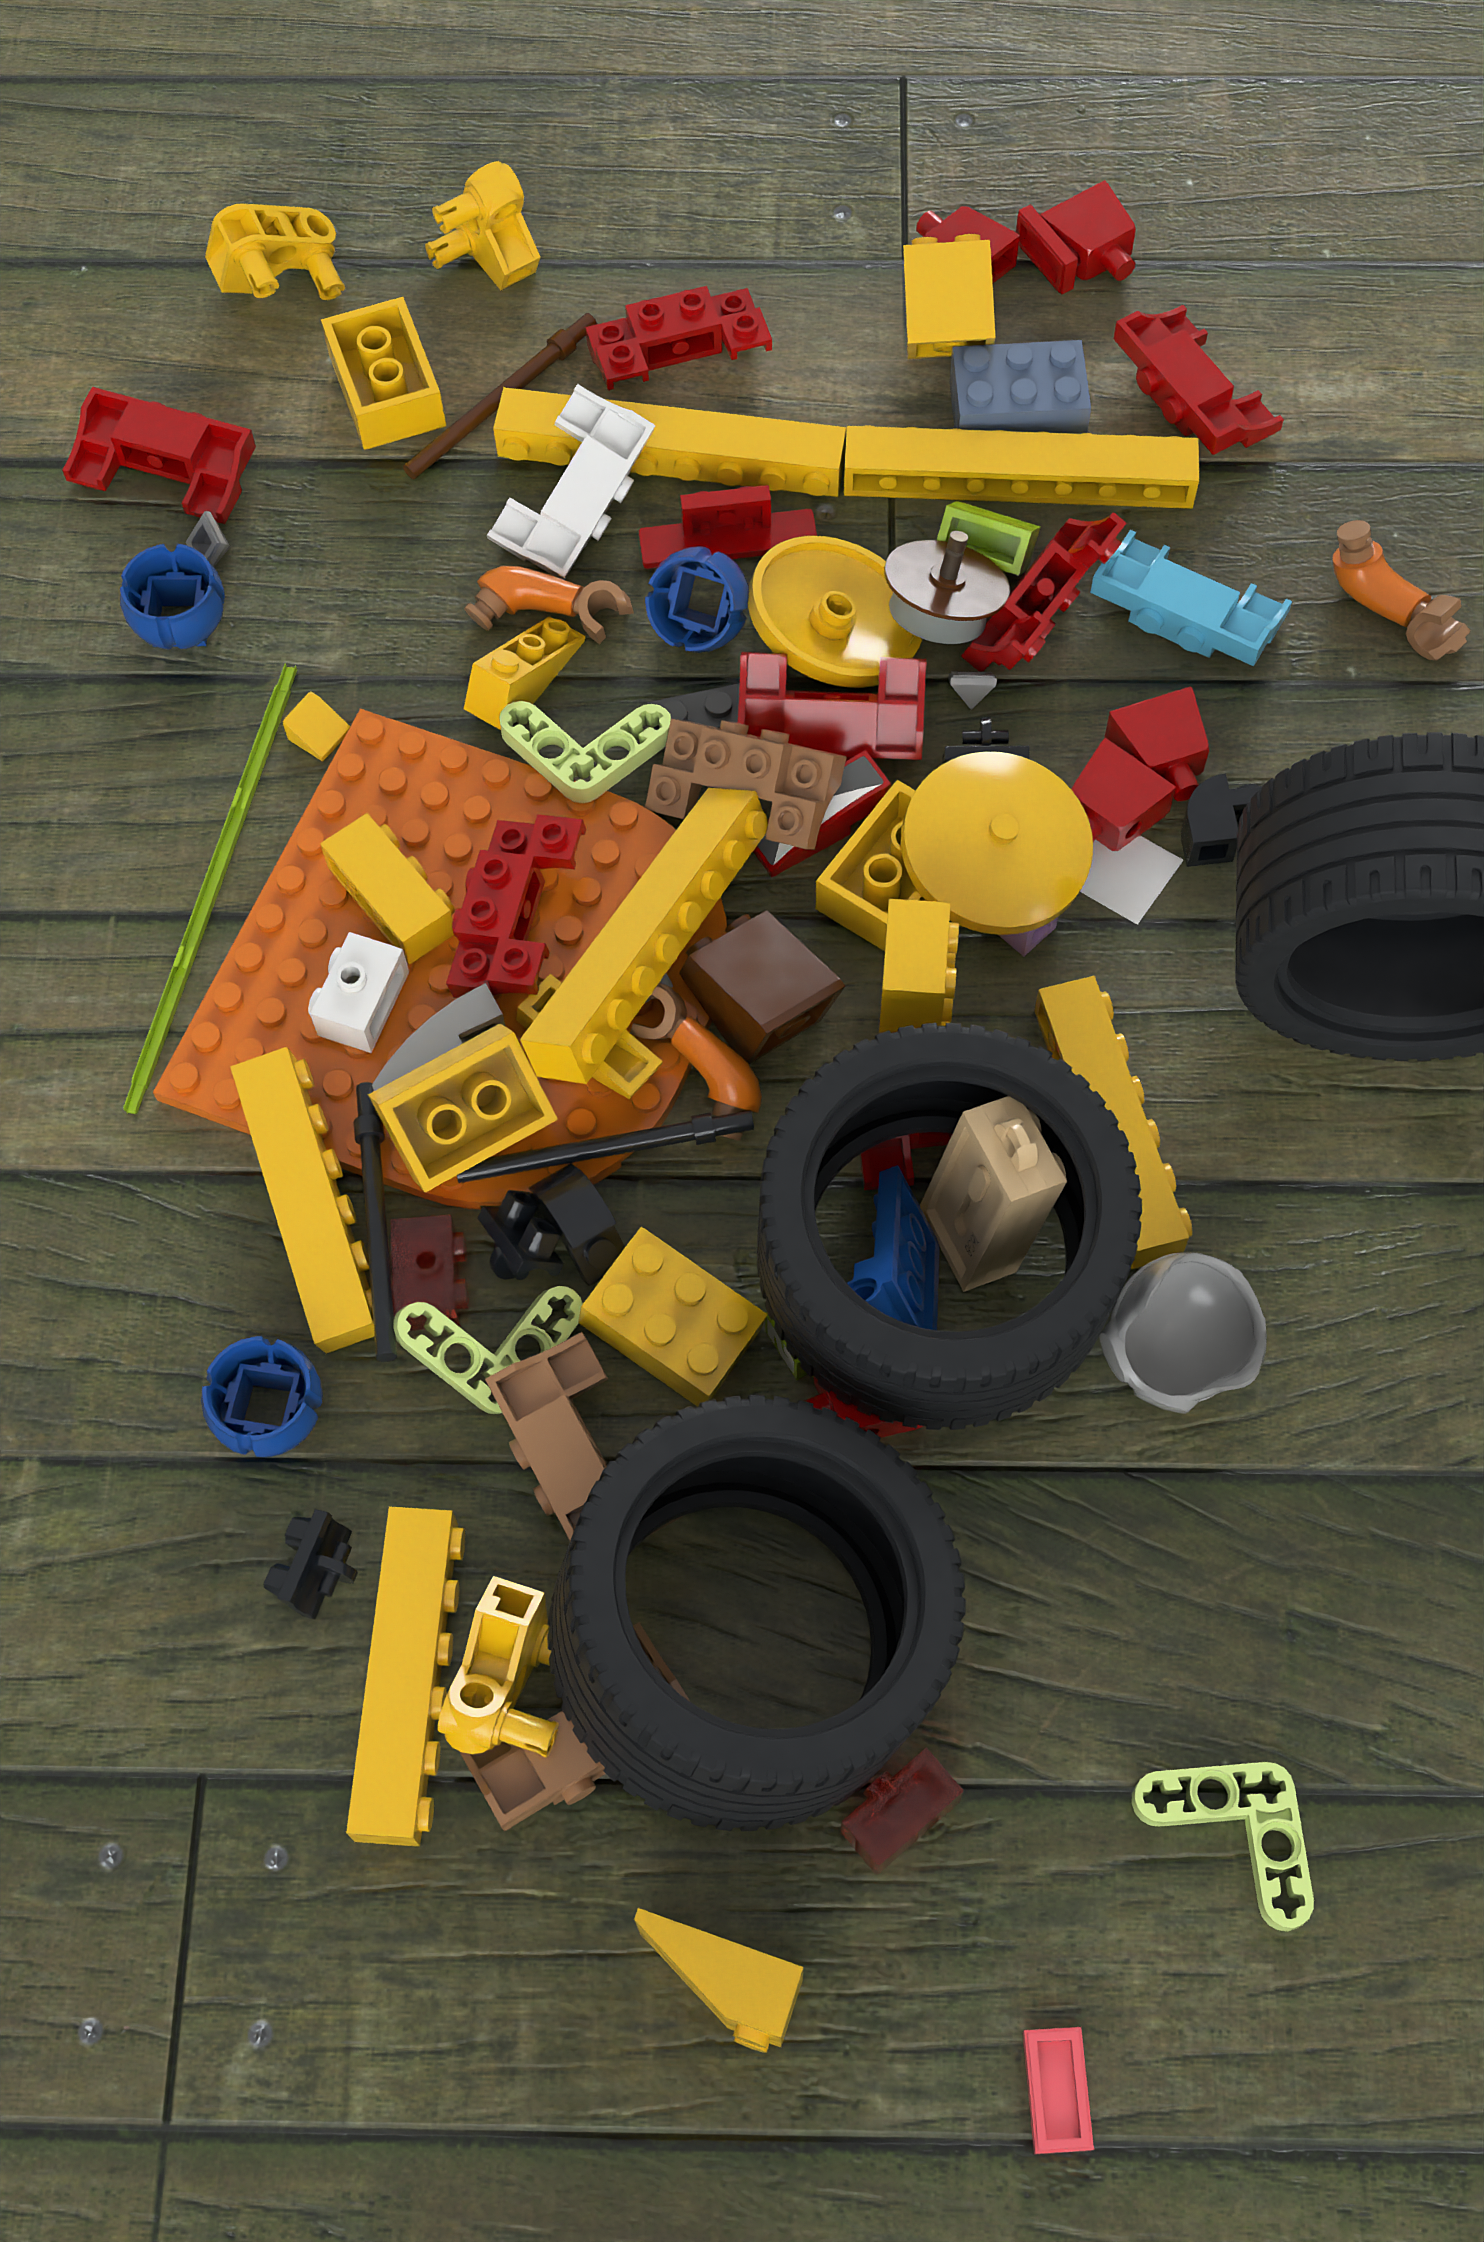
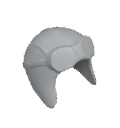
(1185, 1331)

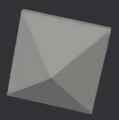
(208, 539)
(972, 685)

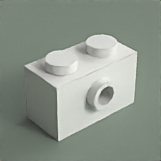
(358, 992)

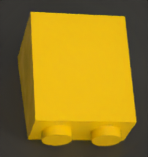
(948, 295)

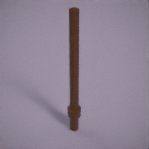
(558, 347)

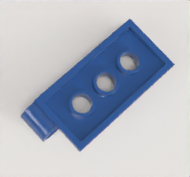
(905, 1262)

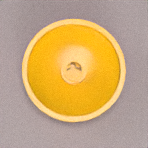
(827, 610)
(997, 842)

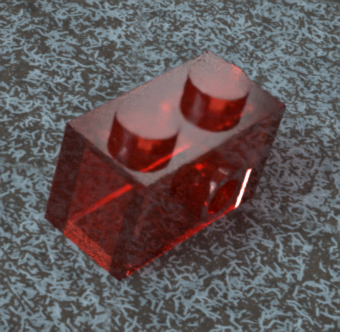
(426, 1266)
(900, 1810)

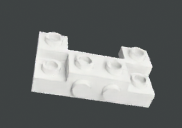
(593, 479)

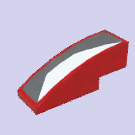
(859, 793)

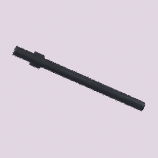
(701, 1130)
(369, 1135)

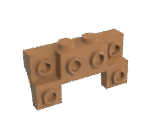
(789, 775)
(548, 1428)
(524, 1782)

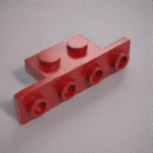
(728, 522)

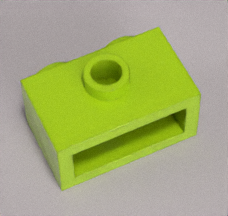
(994, 535)

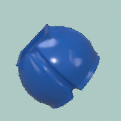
(172, 579)
(671, 595)
(265, 1365)

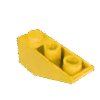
(520, 668)

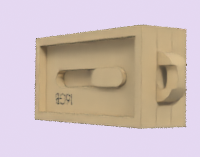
(992, 1191)

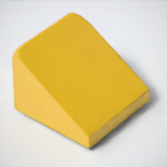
(315, 726)

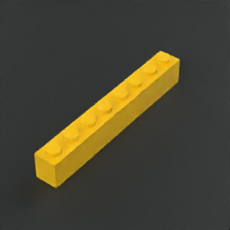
(687, 444)
(1021, 466)
(644, 936)

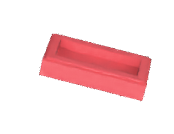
(1057, 2090)

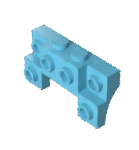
(1187, 605)

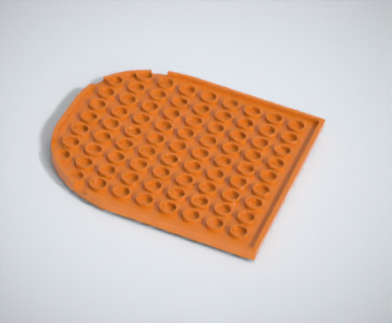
(443, 811)

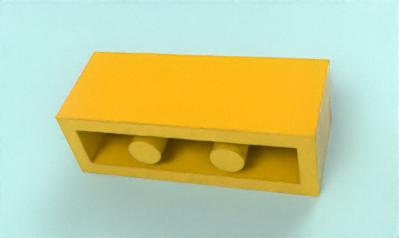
(389, 887)

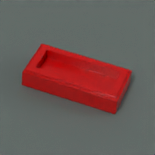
(1046, 249)

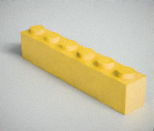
(1080, 1032)
(307, 1198)
(404, 1678)

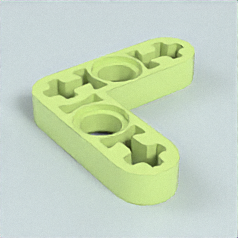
(579, 760)
(505, 1354)
(1259, 1819)

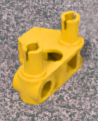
(487, 227)
(261, 241)
(500, 1654)

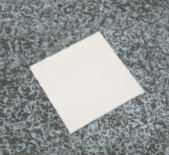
(1129, 877)

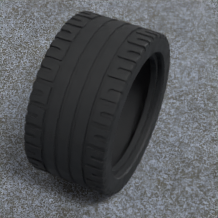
(1368, 899)
(922, 1085)
(844, 1493)

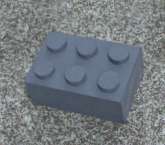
(1020, 387)

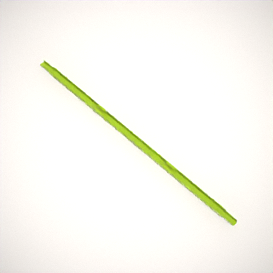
(209, 891)

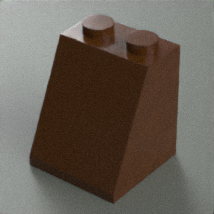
(759, 984)

